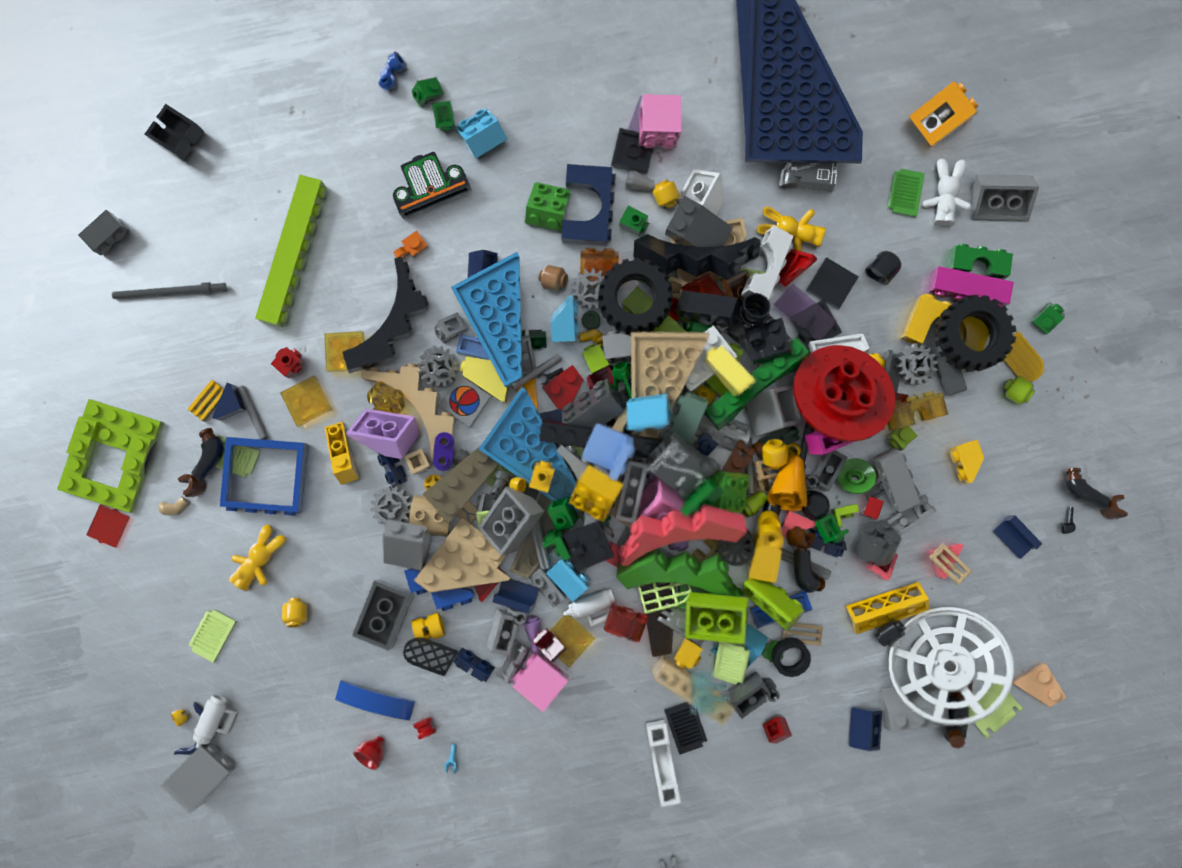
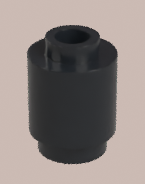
(890, 632)

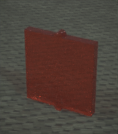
(703, 285)
(108, 525)

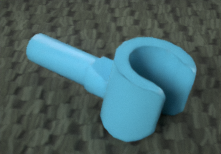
(451, 762)

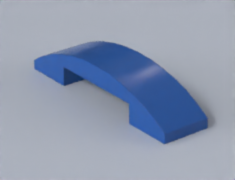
(374, 701)

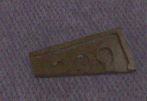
(659, 634)

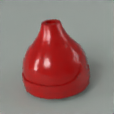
(370, 753)

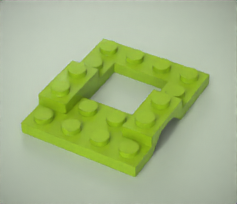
(117, 429)

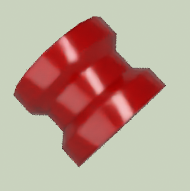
(424, 728)

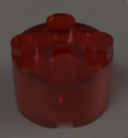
(625, 622)

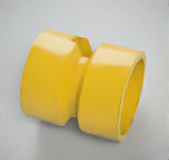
(435, 627)

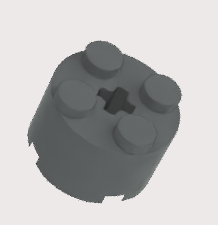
(877, 543)

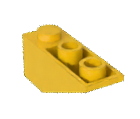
(341, 454)

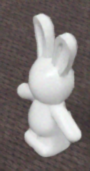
(948, 190)

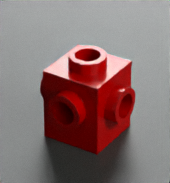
(288, 362)

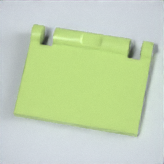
(1001, 715)

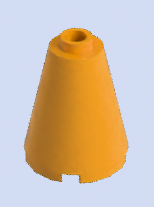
(790, 486)

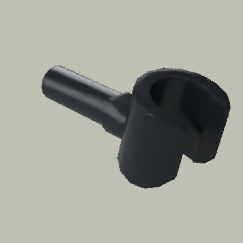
(804, 334)
(550, 375)
(1069, 526)

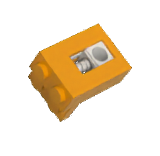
(959, 103)

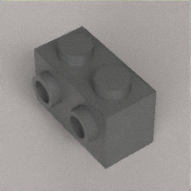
(103, 232)

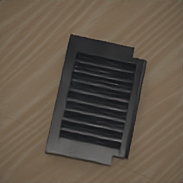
(685, 727)

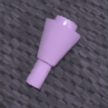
(532, 627)

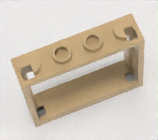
(679, 682)

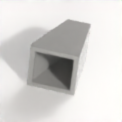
(773, 411)
(405, 544)
(198, 777)

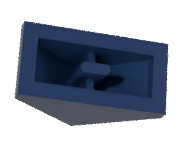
(229, 403)

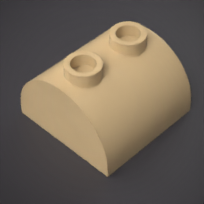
(425, 515)

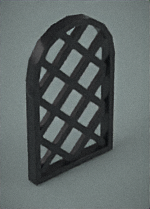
(420, 664)

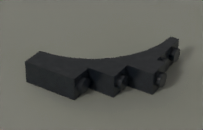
(721, 260)
(377, 349)

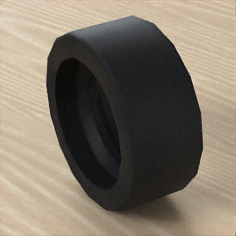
(794, 670)

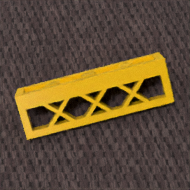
(876, 618)

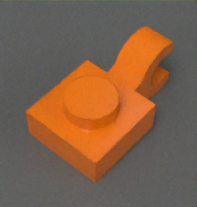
(412, 244)

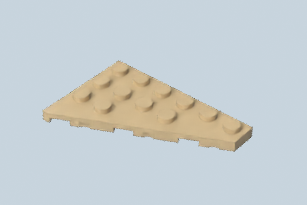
(663, 364)

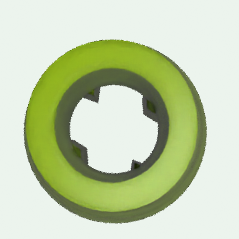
(754, 503)

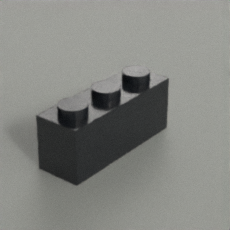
(708, 309)

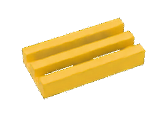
(201, 396)

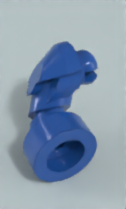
(387, 77)

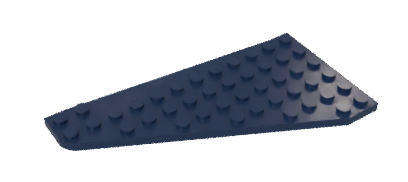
(789, 90)

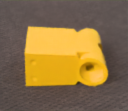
(768, 544)

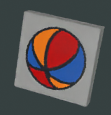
(464, 401)

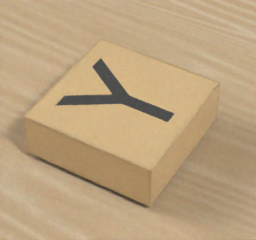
(468, 512)

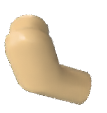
(172, 509)

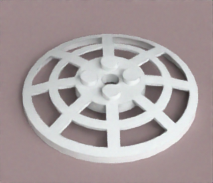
(960, 657)

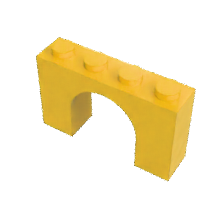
(927, 309)

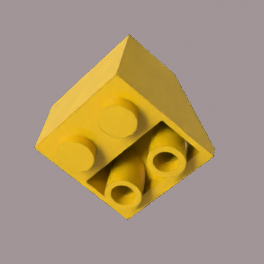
(595, 493)

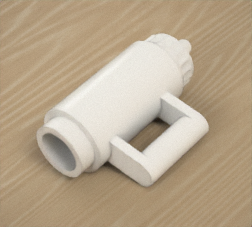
(592, 604)
(211, 718)

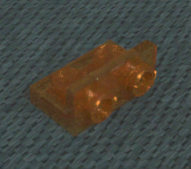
(599, 260)

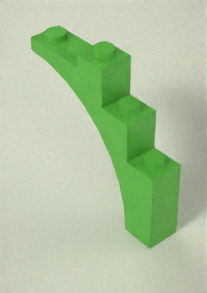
(682, 568)

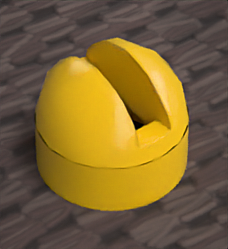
(791, 451)
(518, 484)
(178, 717)

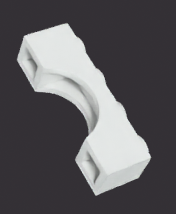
(775, 247)
(663, 763)

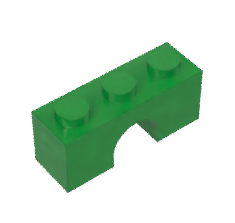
(996, 262)

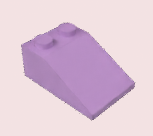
(385, 432)

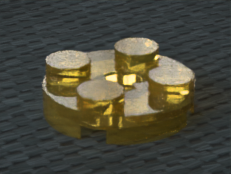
(381, 393)

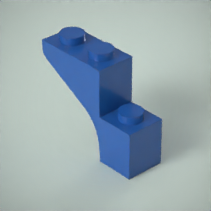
(442, 599)

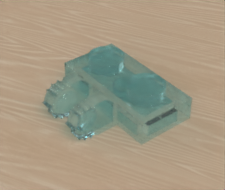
(702, 692)

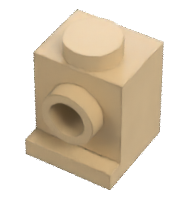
(417, 461)

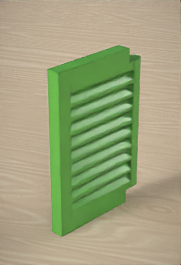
(906, 192)

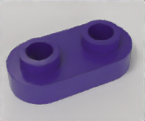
(445, 451)

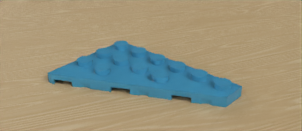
(494, 311)
(517, 446)

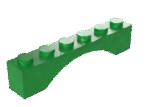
(728, 406)

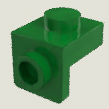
(427, 90)
(443, 115)
(1050, 317)
(830, 529)

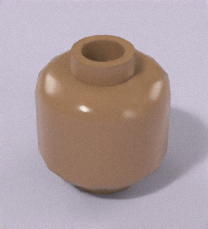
(553, 278)

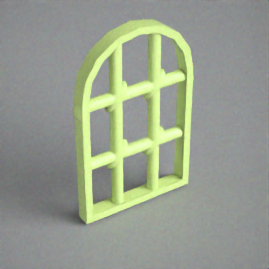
(659, 599)

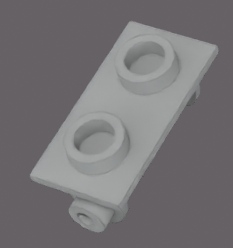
(549, 590)
(513, 663)

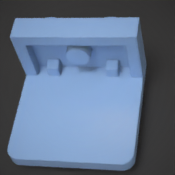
(609, 450)

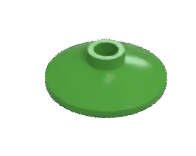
(860, 469)

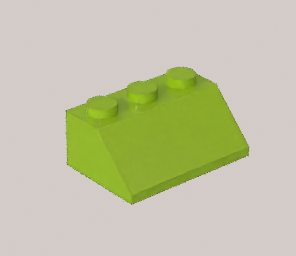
(773, 602)
(716, 618)

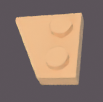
(1041, 685)

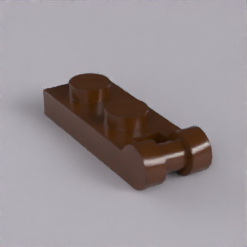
(737, 463)

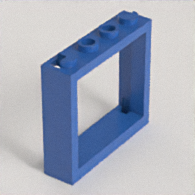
(269, 508)

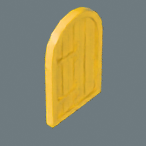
(1024, 359)

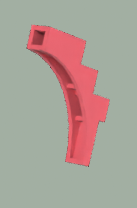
(676, 527)

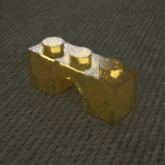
(929, 407)

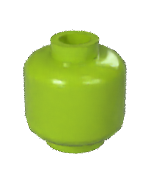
(1019, 390)

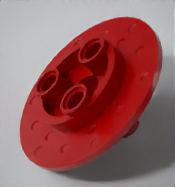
(841, 412)

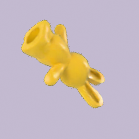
(800, 230)
(258, 556)

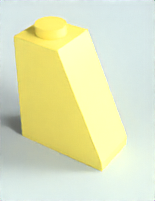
(728, 370)
(483, 374)

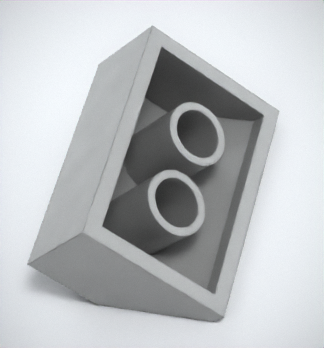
(1003, 197)
(510, 520)
(900, 717)

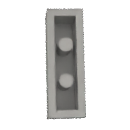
(897, 479)
(631, 491)

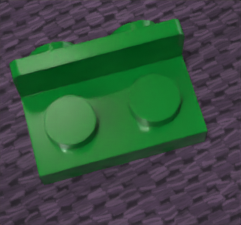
(706, 495)
(555, 537)

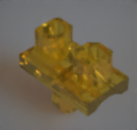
(713, 545)

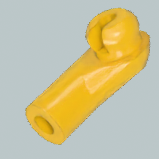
(593, 335)

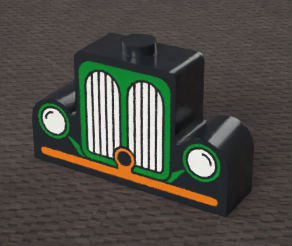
(428, 184)

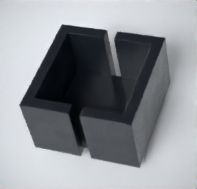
(177, 134)

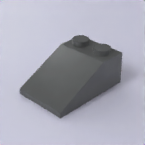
(697, 226)

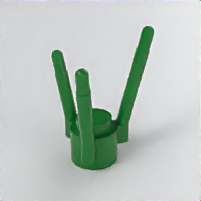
(622, 372)

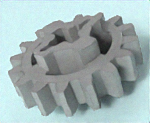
(585, 281)
(908, 365)
(441, 366)
(390, 498)

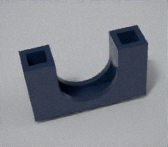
(598, 180)

